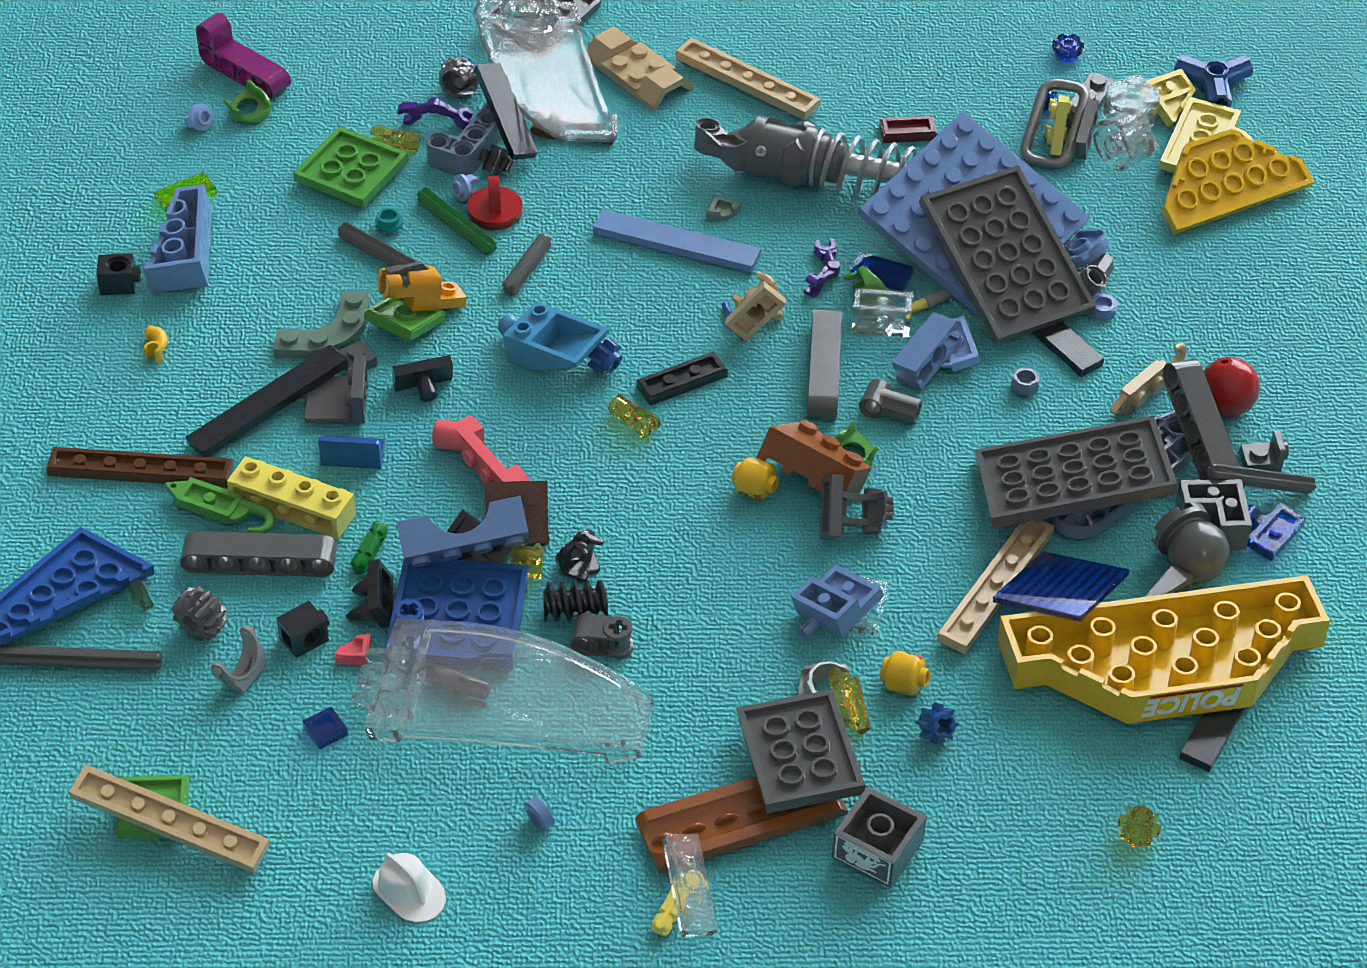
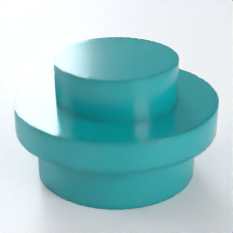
(388, 220)

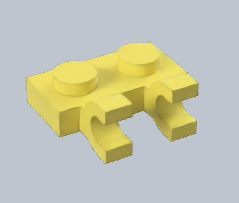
(1056, 135)

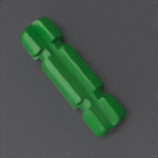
(369, 547)

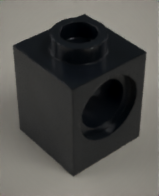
(117, 274)
(303, 628)

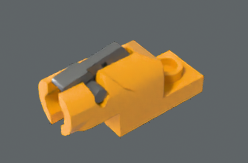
(419, 287)

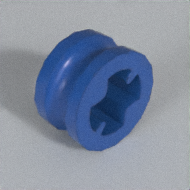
(409, 607)

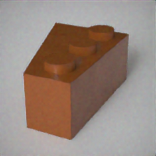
(813, 455)

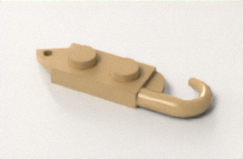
(1145, 384)

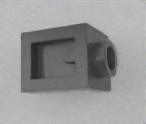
(1265, 455)

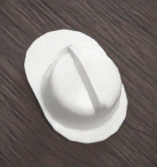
(409, 888)

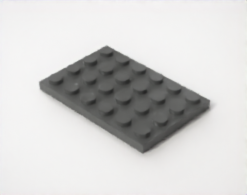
(1007, 254)
(1075, 472)

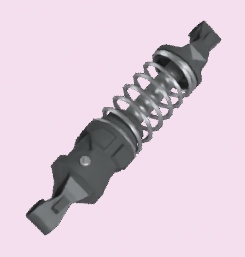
(797, 153)

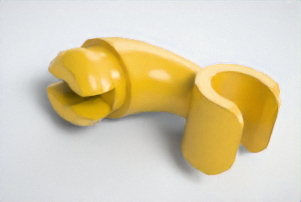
(157, 344)

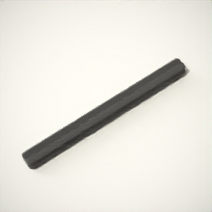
(80, 657)

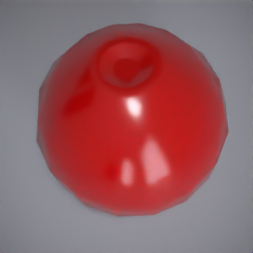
(1233, 385)

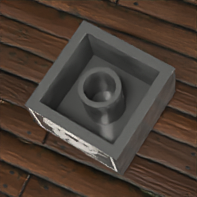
(878, 836)

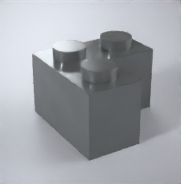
(1224, 503)

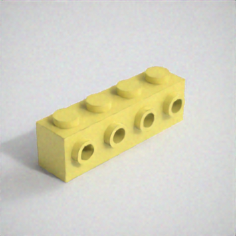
(294, 497)

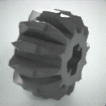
(199, 613)

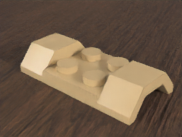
(634, 67)

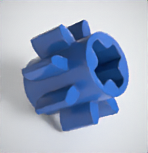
(605, 356)
(937, 723)

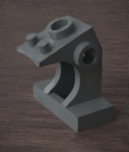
(876, 509)

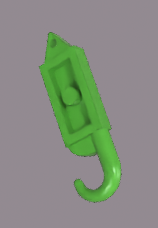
(219, 503)

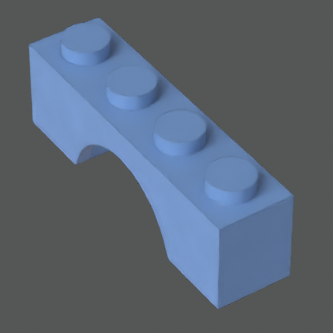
(424, 541)

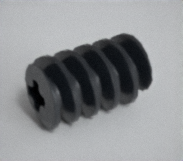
(574, 599)

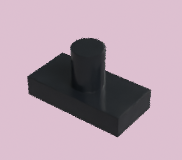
(423, 376)

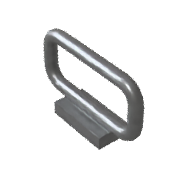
(1080, 131)

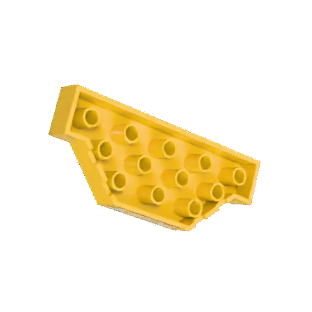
(1168, 650)

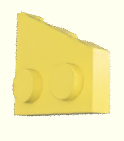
(1175, 92)

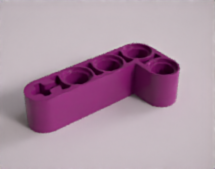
(235, 60)

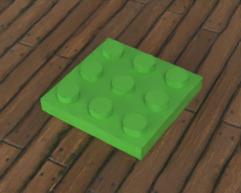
(350, 167)

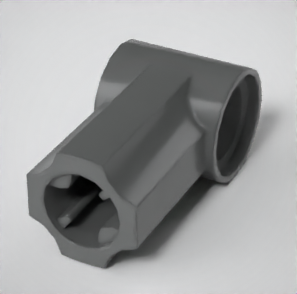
(1096, 273)
(882, 400)

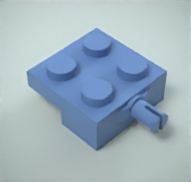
(835, 601)

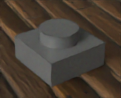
(359, 348)

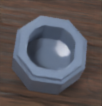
(1025, 381)

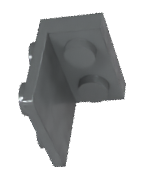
(340, 397)

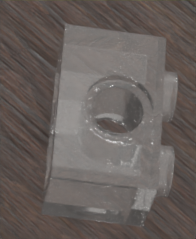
(882, 312)

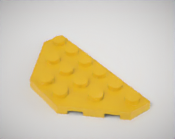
(1228, 176)

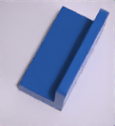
(351, 451)

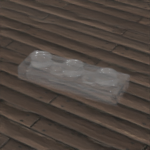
(689, 885)

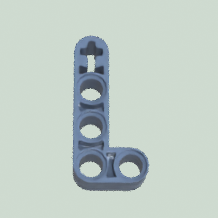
(461, 153)

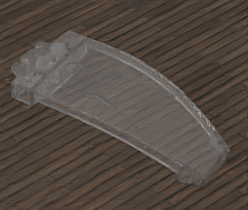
(546, 66)
(498, 690)

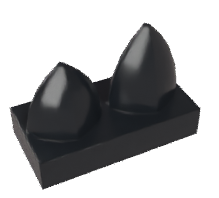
(379, 591)

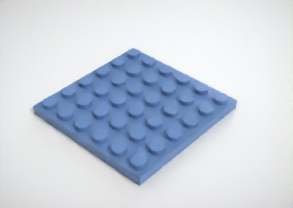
(954, 157)

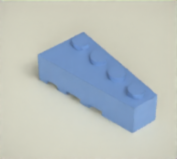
(183, 246)

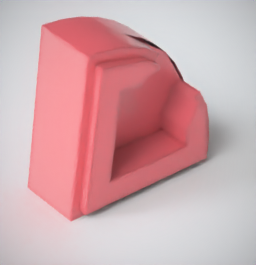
(354, 651)

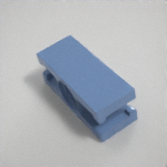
(927, 351)

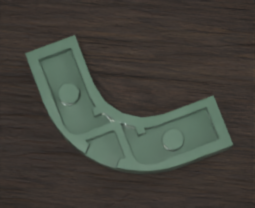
(346, 327)

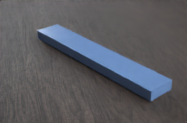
(677, 241)

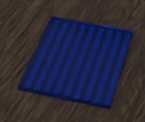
(1061, 586)

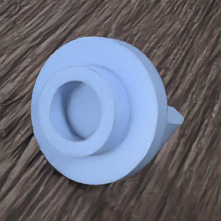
(199, 117)
(462, 185)

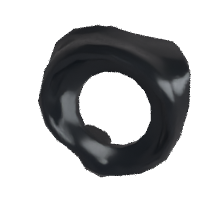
(578, 557)

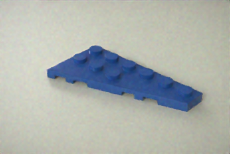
(66, 580)

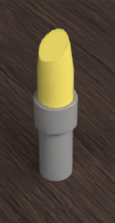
(931, 300)

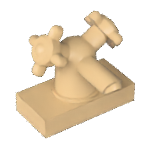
(756, 307)

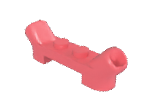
(468, 439)

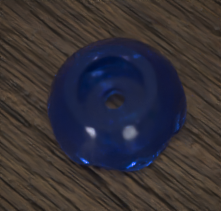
(1068, 47)

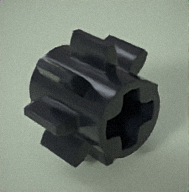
(495, 160)

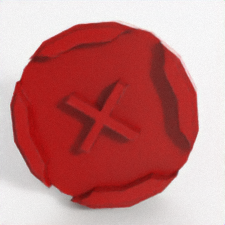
(494, 206)

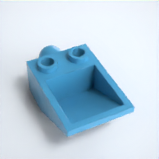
(549, 338)

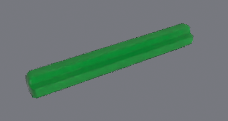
(457, 220)

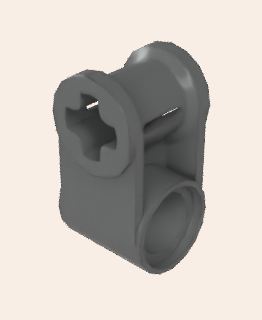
(600, 633)

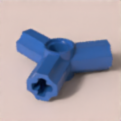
(1215, 76)

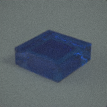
(325, 728)

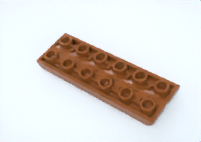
(727, 820)

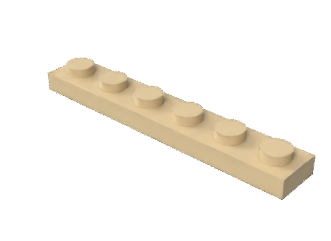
(748, 78)
(978, 604)
(169, 818)

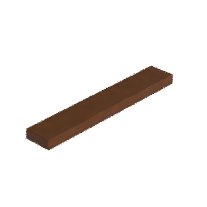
(137, 466)

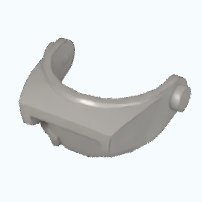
(249, 666)
(815, 672)

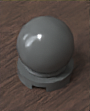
(1193, 542)

